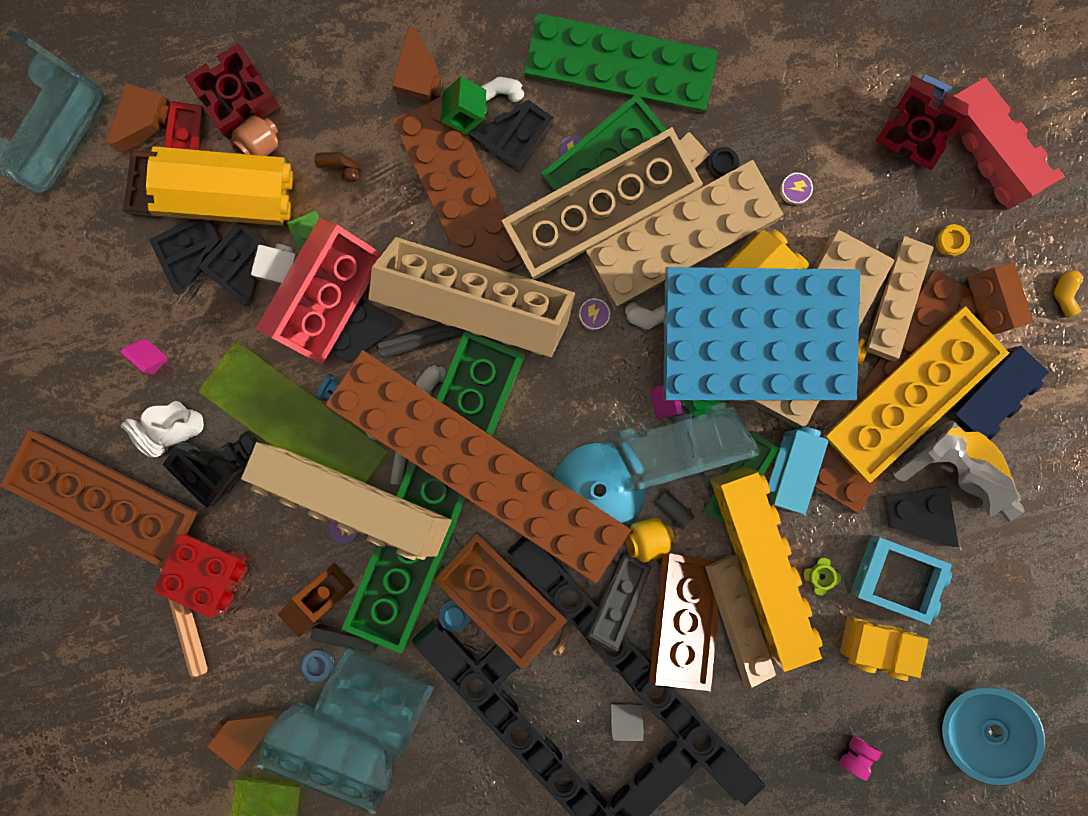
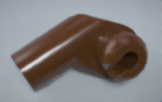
(340, 161)

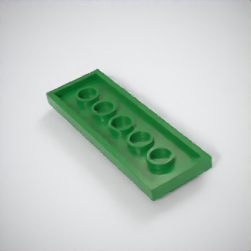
(621, 63)

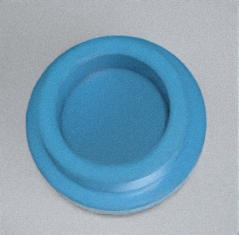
(453, 617)

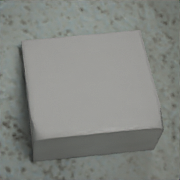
(627, 722)

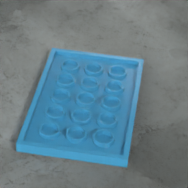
(761, 334)

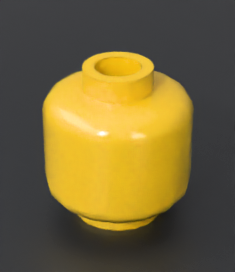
(649, 539)

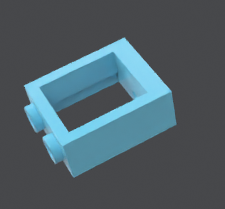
(796, 469)
(871, 568)

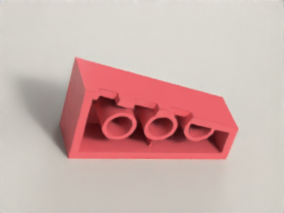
(1002, 147)

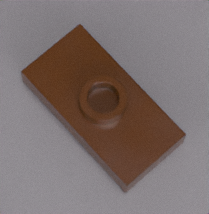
(136, 198)

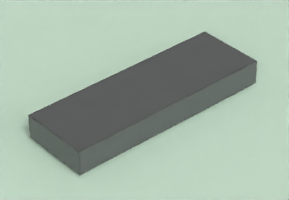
(618, 602)

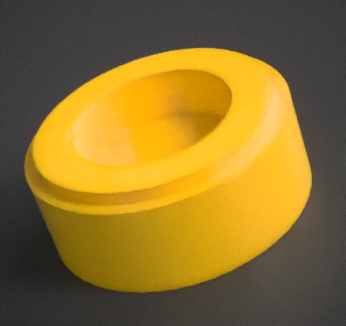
(952, 240)

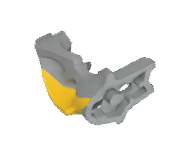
(979, 466)

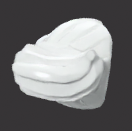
(163, 428)

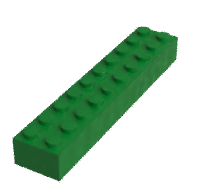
(397, 586)

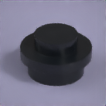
(722, 161)

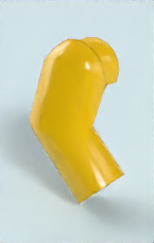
(1066, 290)

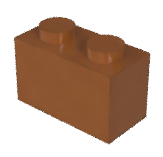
(1000, 298)

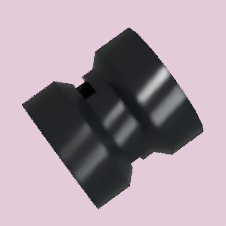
(240, 451)

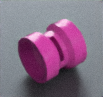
(860, 758)

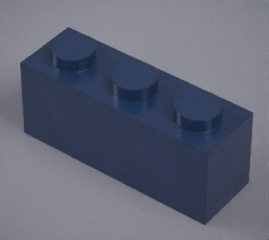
(999, 393)

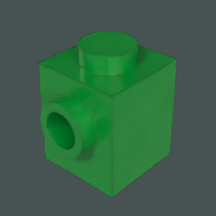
(463, 105)

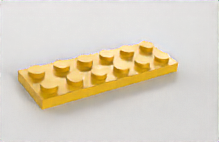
(916, 394)

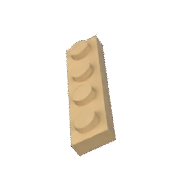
(899, 299)
(740, 621)

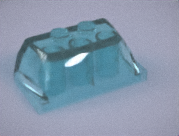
(326, 759)

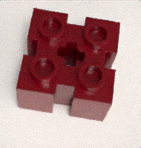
(216, 84)
(926, 140)

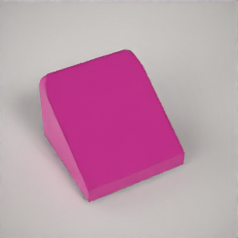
(144, 356)
(662, 407)

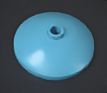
(584, 470)
(990, 756)

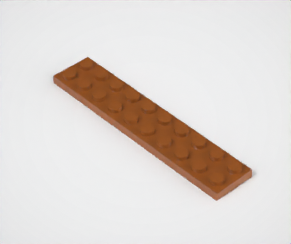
(478, 466)

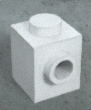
(273, 263)

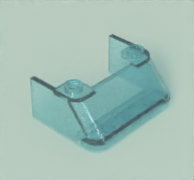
(52, 123)
(677, 449)

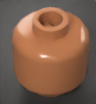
(255, 136)

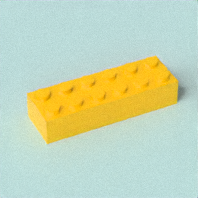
(767, 568)

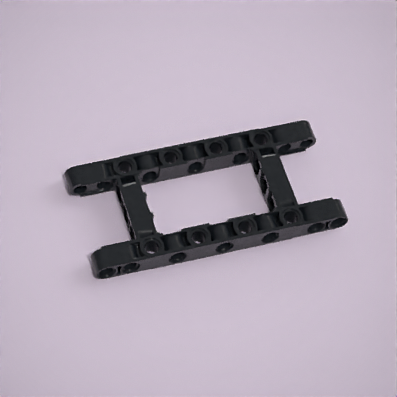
(541, 755)

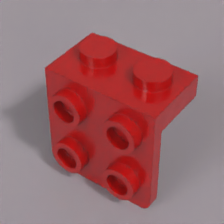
(200, 576)

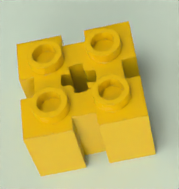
(883, 647)

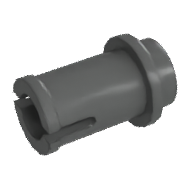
(674, 510)

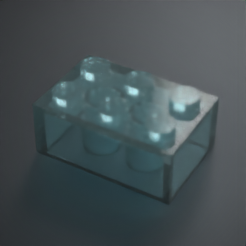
(373, 701)

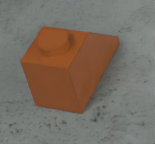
(416, 72)
(137, 118)
(315, 600)
(241, 736)

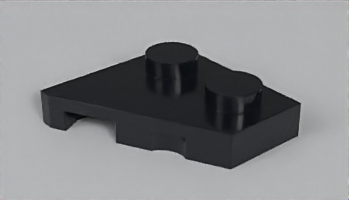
(514, 133)

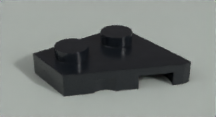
(184, 249)
(233, 261)
(363, 330)
(200, 472)
(923, 514)

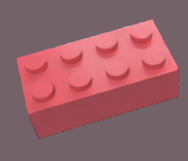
(320, 291)

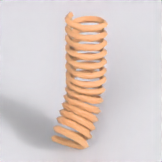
(560, 647)

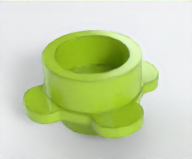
(831, 576)

